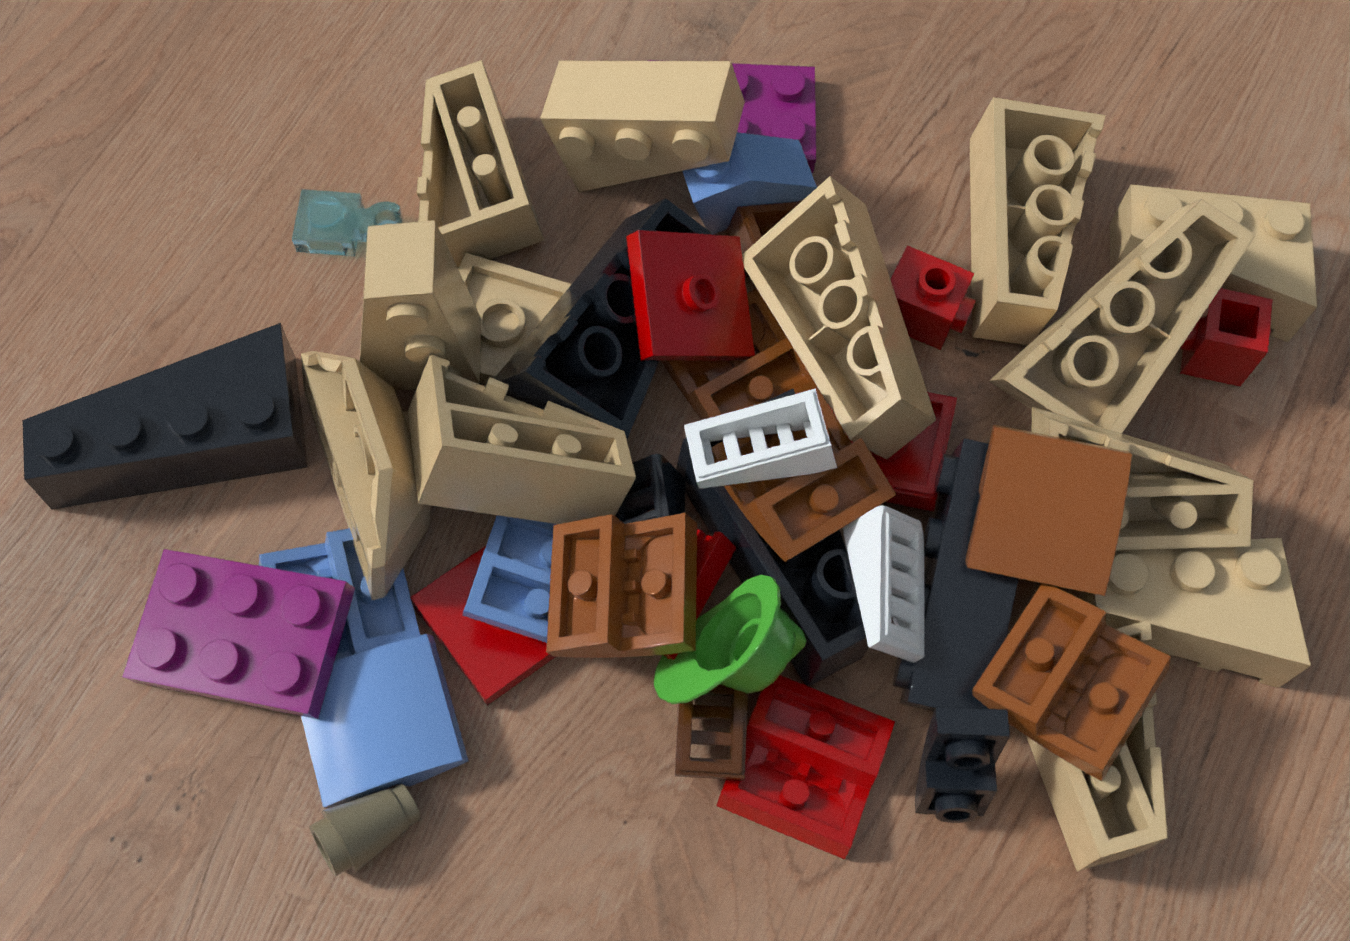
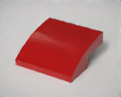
(808, 765)

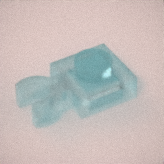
(337, 221)

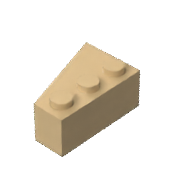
(641, 118)
(471, 169)
(510, 458)
(1170, 494)
(1124, 810)

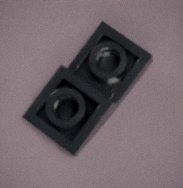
(959, 762)

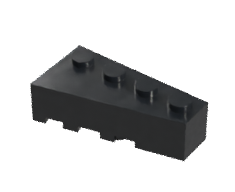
(589, 341)
(173, 428)
(813, 585)
(963, 606)

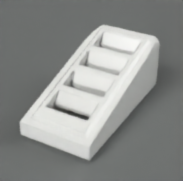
(776, 416)
(889, 580)

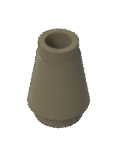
(363, 828)

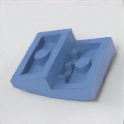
(514, 578)
(368, 621)
(384, 722)

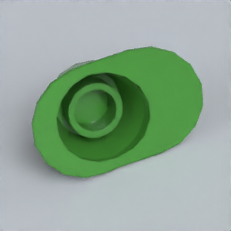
(738, 645)

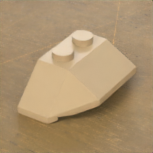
(369, 462)

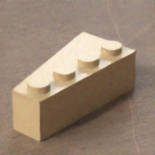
(1024, 208)
(842, 316)
(1129, 326)

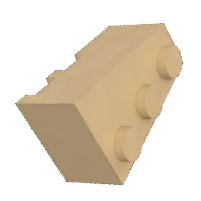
(1274, 264)
(416, 306)
(1212, 606)

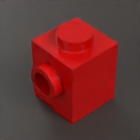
(931, 296)
(1228, 338)

